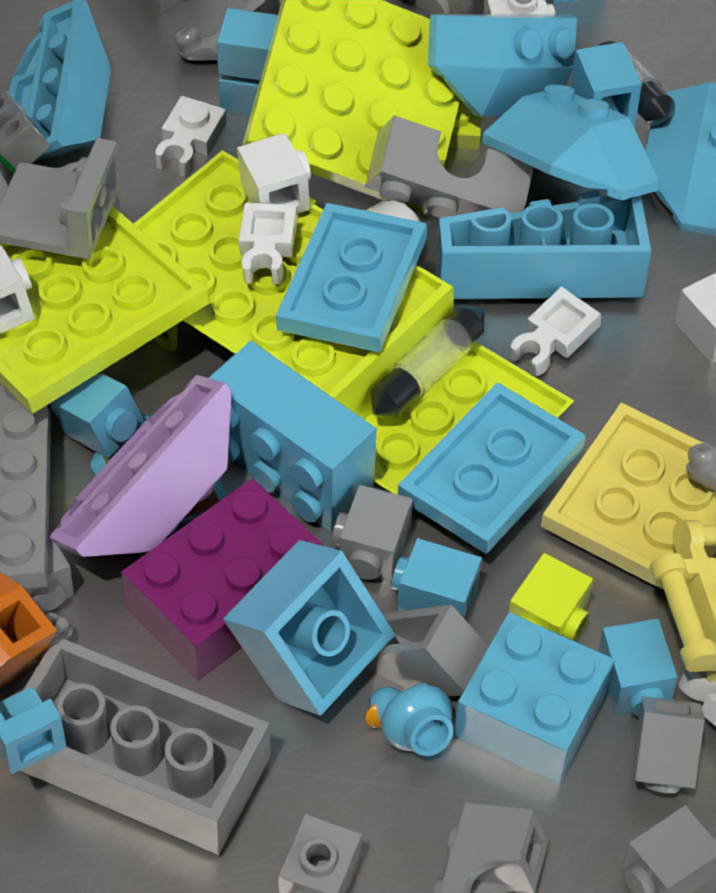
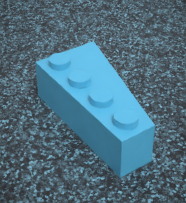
(584, 246)

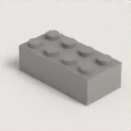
(149, 745)

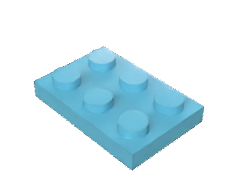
(352, 277)
(491, 467)

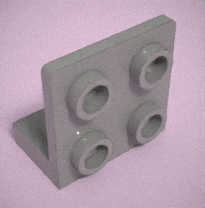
(60, 207)

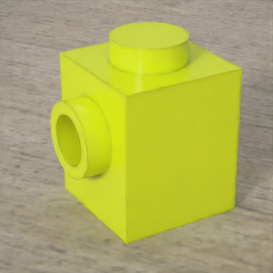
(554, 597)

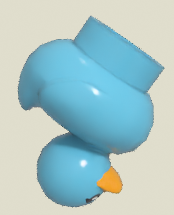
(412, 719)

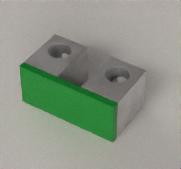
(18, 136)

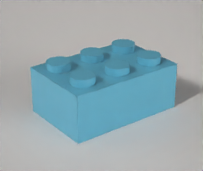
(296, 436)

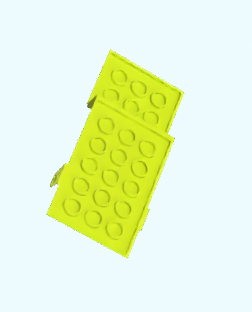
(202, 231)

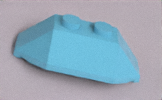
(501, 56)
(64, 79)
(575, 142)
(685, 158)

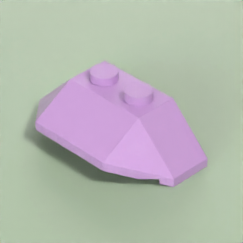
(153, 476)

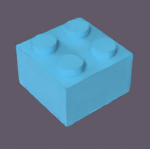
(309, 626)
(533, 698)

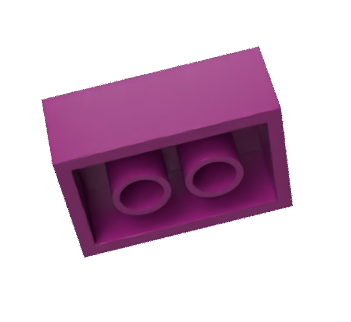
(205, 571)

